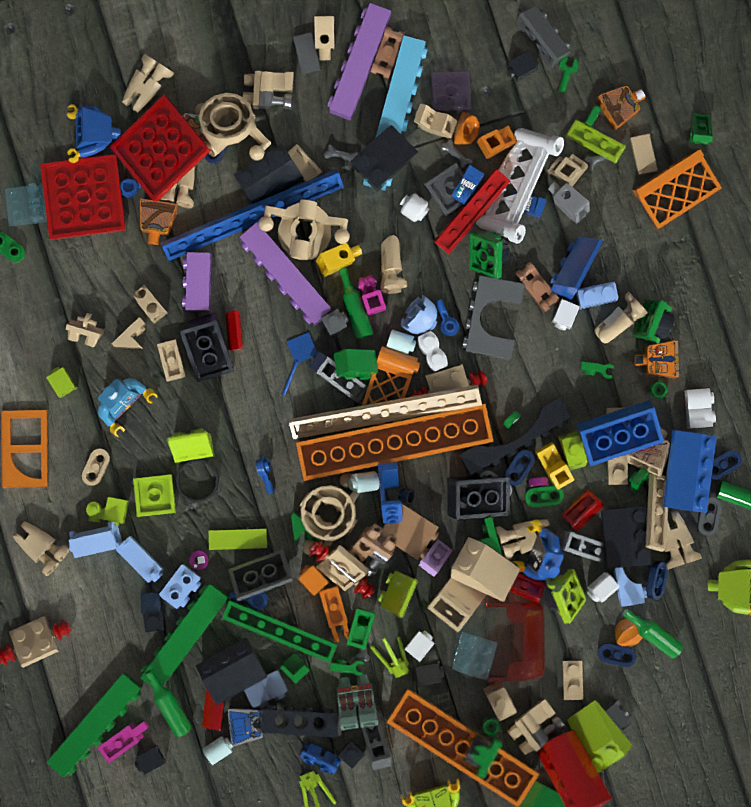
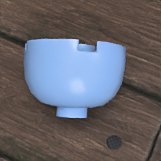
(420, 316)

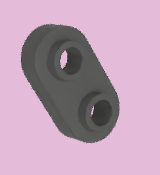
(711, 517)

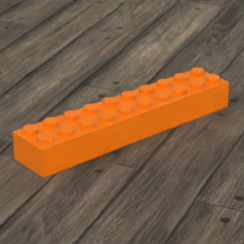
(394, 442)

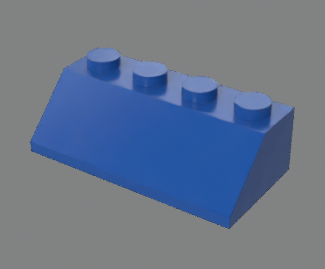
(620, 432)
(689, 471)

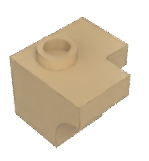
(568, 169)

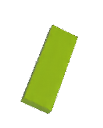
(595, 141)
(237, 539)

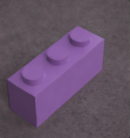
(197, 282)

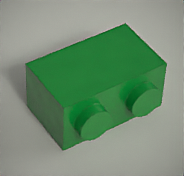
(356, 363)

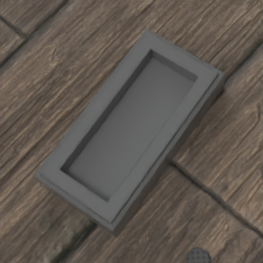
(306, 53)

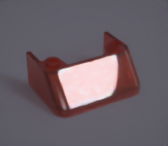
(533, 664)

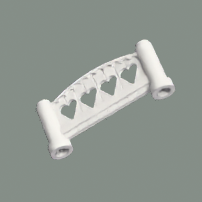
(539, 147)

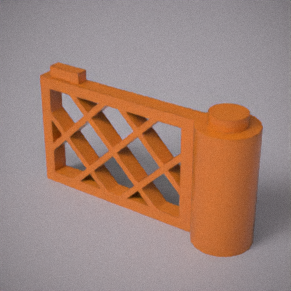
(395, 363)

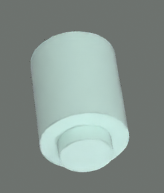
(401, 342)
(364, 482)
(218, 749)

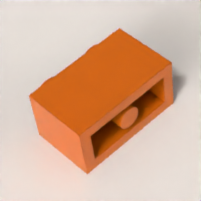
(312, 579)

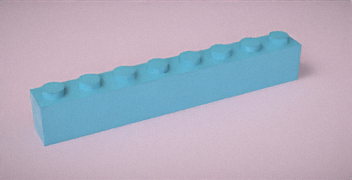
(402, 88)

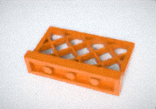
(669, 174)

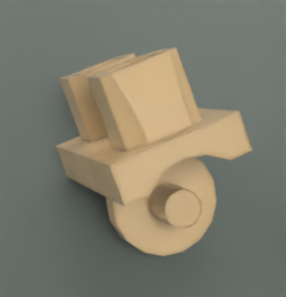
(85, 327)

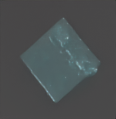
(26, 205)
(474, 656)

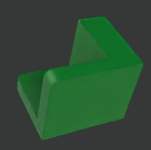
(295, 668)

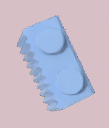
(597, 295)

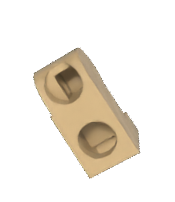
(149, 304)

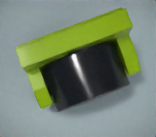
(564, 598)

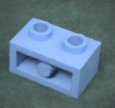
(180, 586)

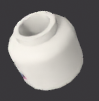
(414, 207)

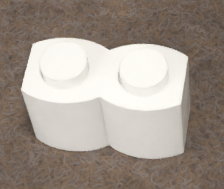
(435, 356)
(699, 409)
(602, 588)

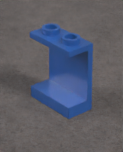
(389, 479)

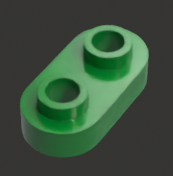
(8, 246)
(543, 496)

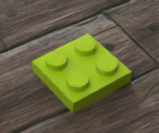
(154, 495)

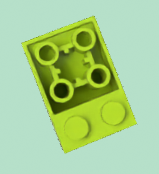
(192, 446)

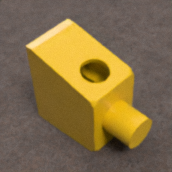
(331, 262)

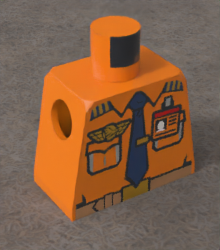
(660, 359)

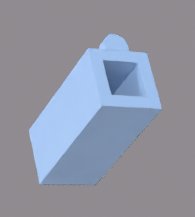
(95, 540)
(140, 559)

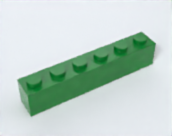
(279, 631)
(186, 635)
(94, 725)

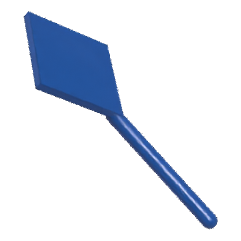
(301, 350)

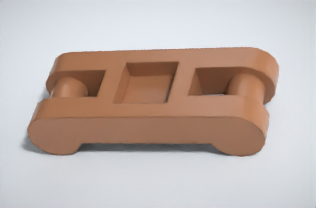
(387, 52)
(537, 286)

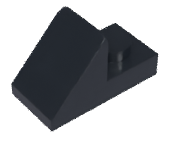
(152, 612)

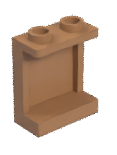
(412, 533)

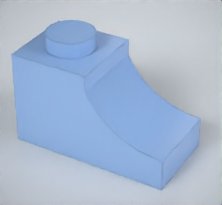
(628, 592)

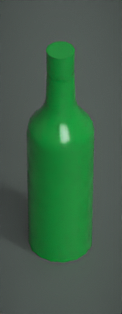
(355, 308)
(734, 494)
(655, 635)
(169, 707)

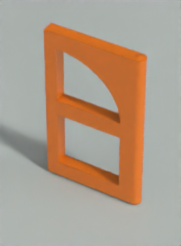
(10, 474)

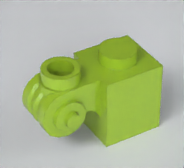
(113, 512)

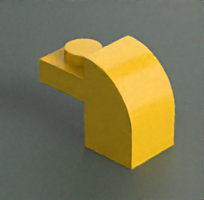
(554, 466)

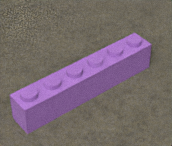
(360, 61)
(285, 273)

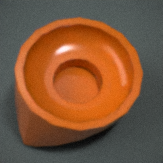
(466, 129)
(626, 633)

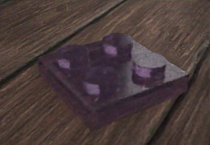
(451, 91)

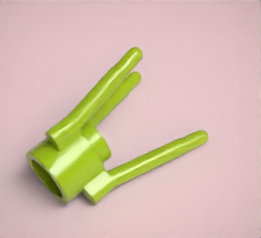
(398, 667)
(309, 782)

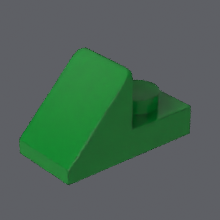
(701, 129)
(299, 528)
(491, 540)
(361, 628)

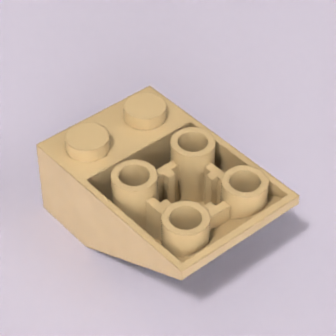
(456, 603)

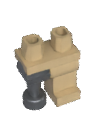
(264, 87)
(530, 727)

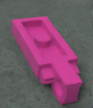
(122, 741)

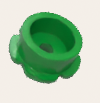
(663, 390)
(490, 731)

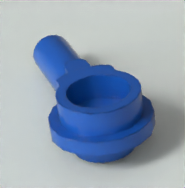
(129, 187)
(449, 325)
(263, 466)
(256, 601)

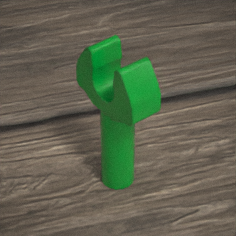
(566, 73)

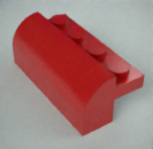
(573, 772)

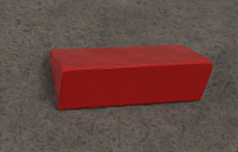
(234, 331)
(582, 510)
(212, 713)

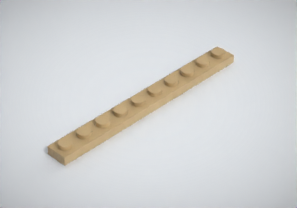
(385, 411)

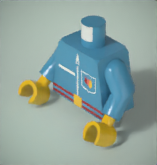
(118, 398)

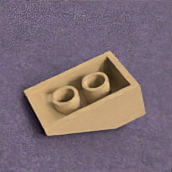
(484, 570)

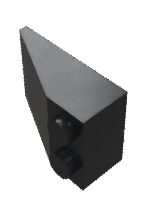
(383, 158)
(206, 346)
(478, 497)

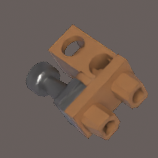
(375, 546)

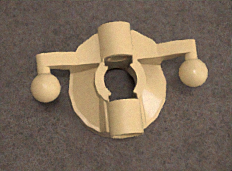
(221, 112)
(321, 226)
(340, 501)

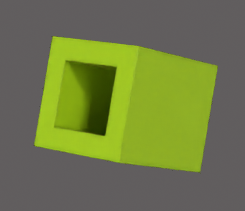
(61, 381)

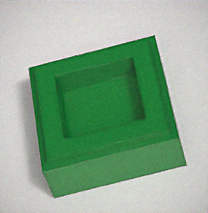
(592, 116)

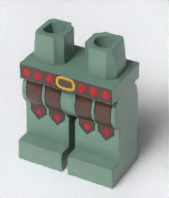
(355, 697)

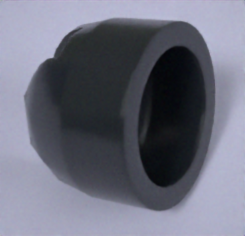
(407, 496)

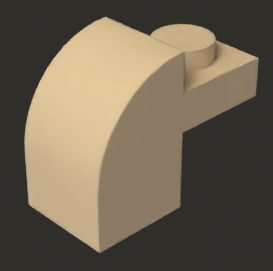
(435, 122)

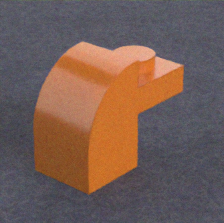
(496, 141)

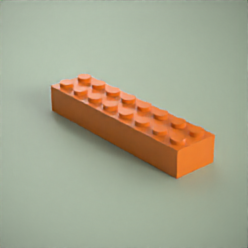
(450, 741)

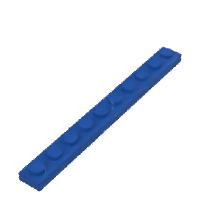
(250, 215)

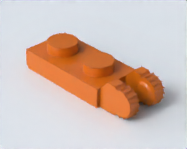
(334, 611)

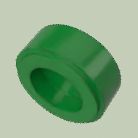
(512, 419)

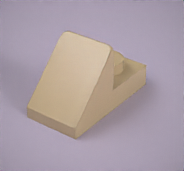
(126, 339)

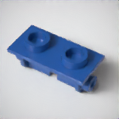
(325, 762)

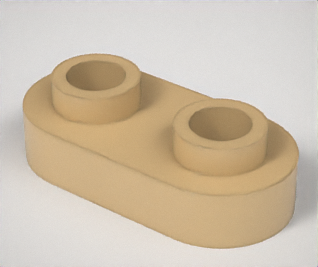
(95, 466)

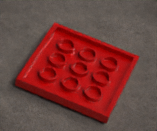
(160, 148)
(83, 197)

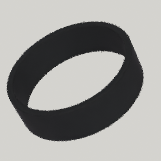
(178, 485)

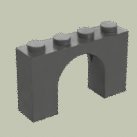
(488, 291)

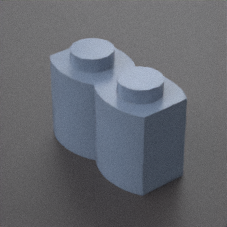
(266, 690)

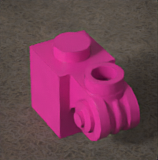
(372, 299)

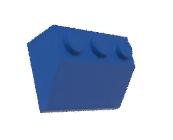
(575, 266)

